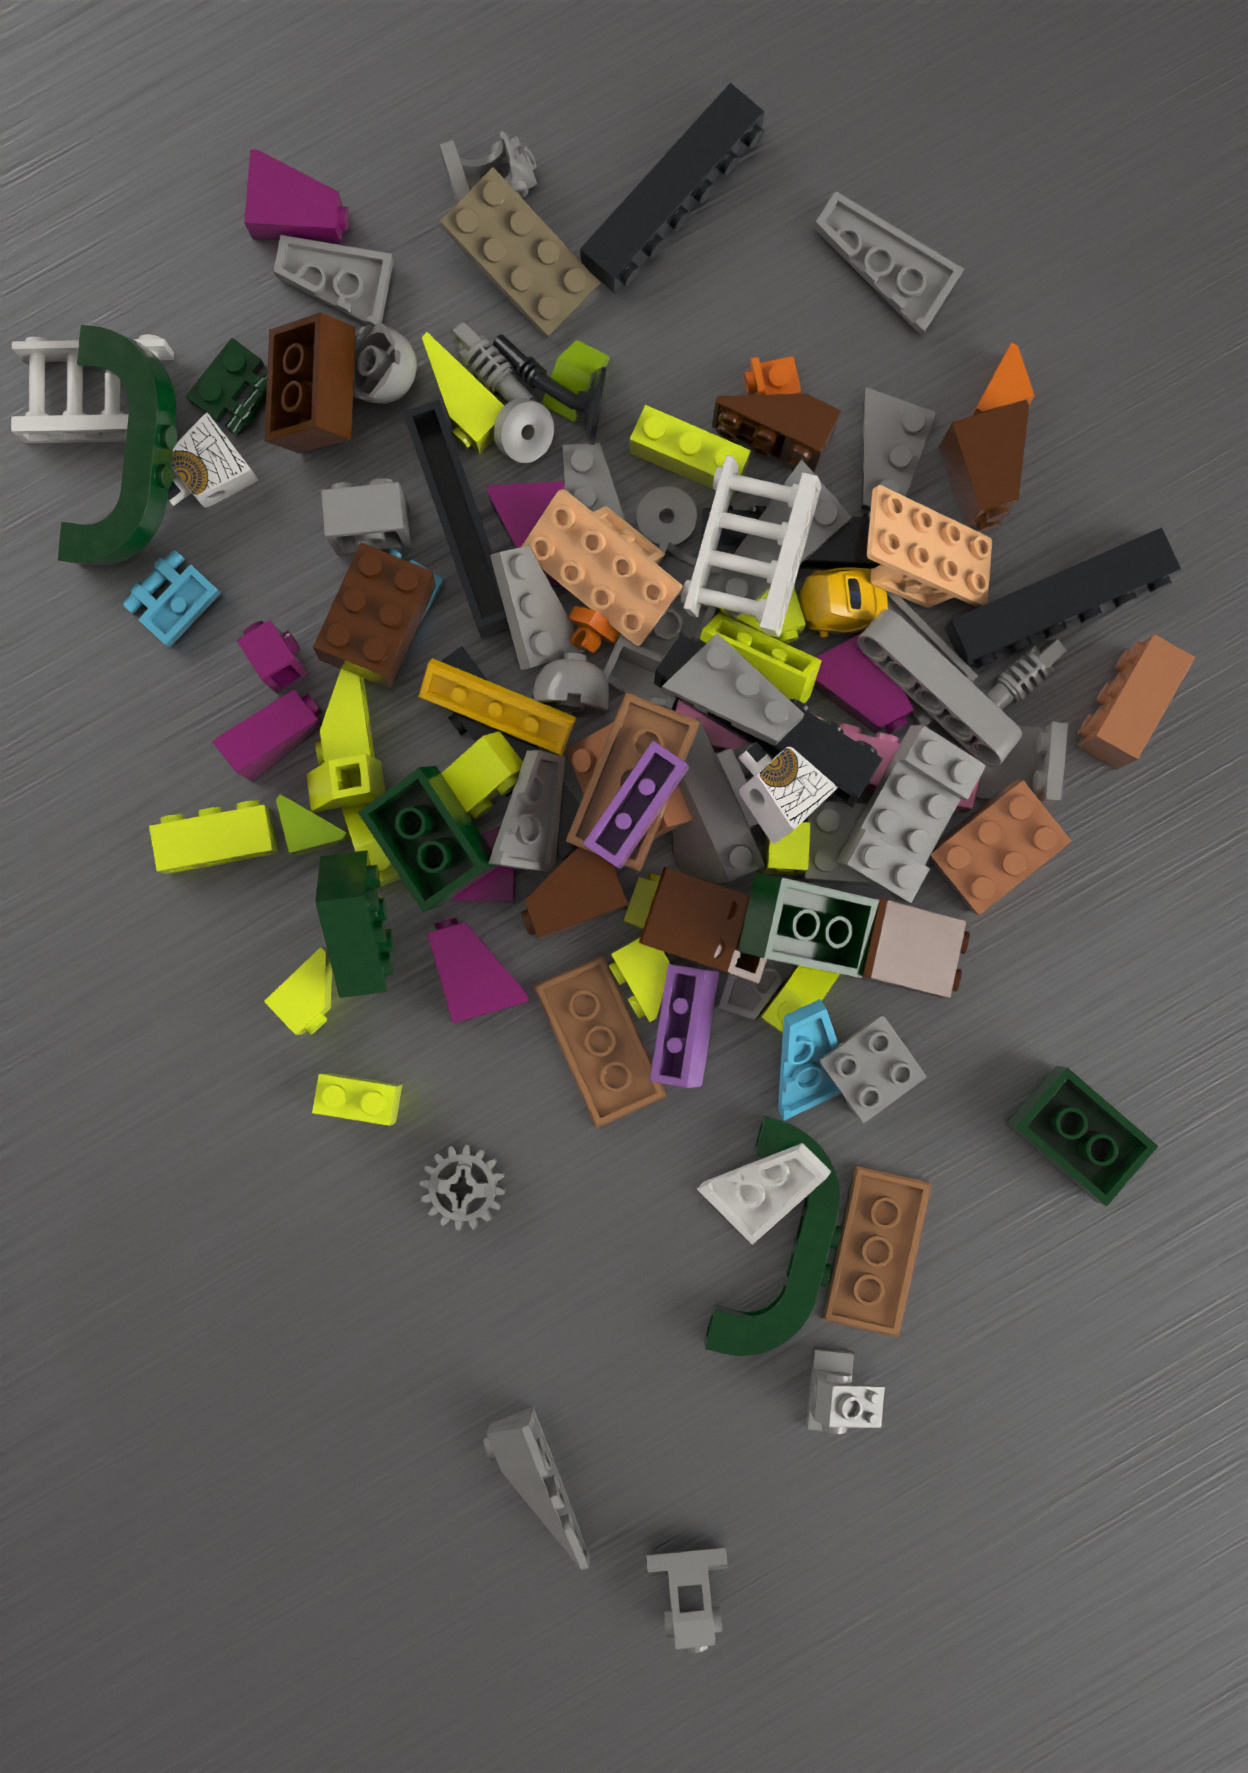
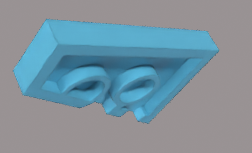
(805, 1040)

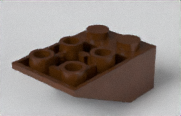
(778, 425)
(700, 924)

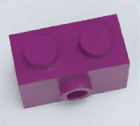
(272, 655)

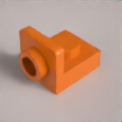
(772, 377)

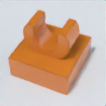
(591, 630)

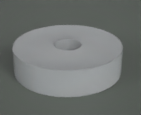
(510, 424)
(667, 500)

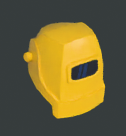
(841, 601)

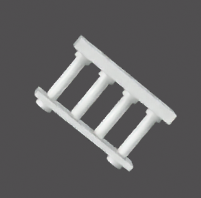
(74, 423)
(789, 535)

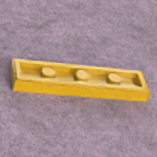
(497, 707)

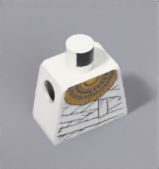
(207, 465)
(782, 789)

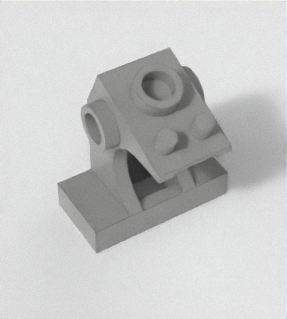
(507, 156)
(836, 1400)
(694, 1629)

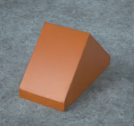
(1008, 383)

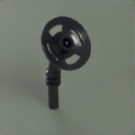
(536, 376)

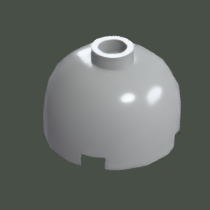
(382, 364)
(573, 686)

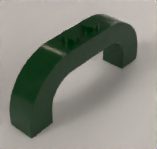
(147, 452)
(766, 1328)

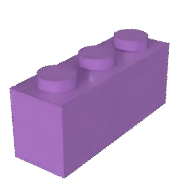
(636, 805)
(684, 1026)

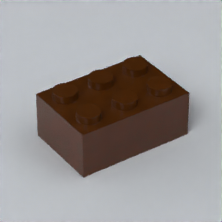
(310, 383)
(375, 615)

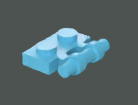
(180, 602)

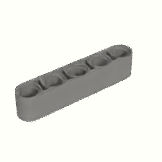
(939, 688)

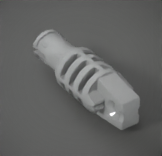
(488, 364)
(1025, 673)

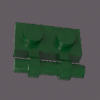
(226, 381)

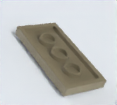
(519, 252)

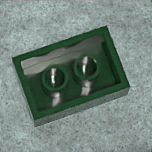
(428, 837)
(354, 923)
(808, 925)
(1082, 1135)

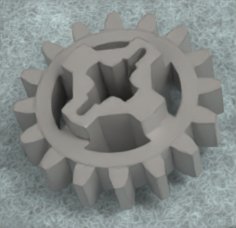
(444, 1185)

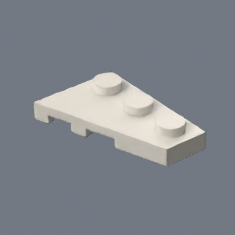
(765, 1190)

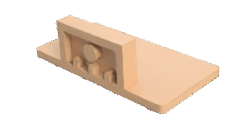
(926, 553)
(604, 564)

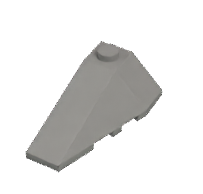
(717, 840)
(529, 1466)

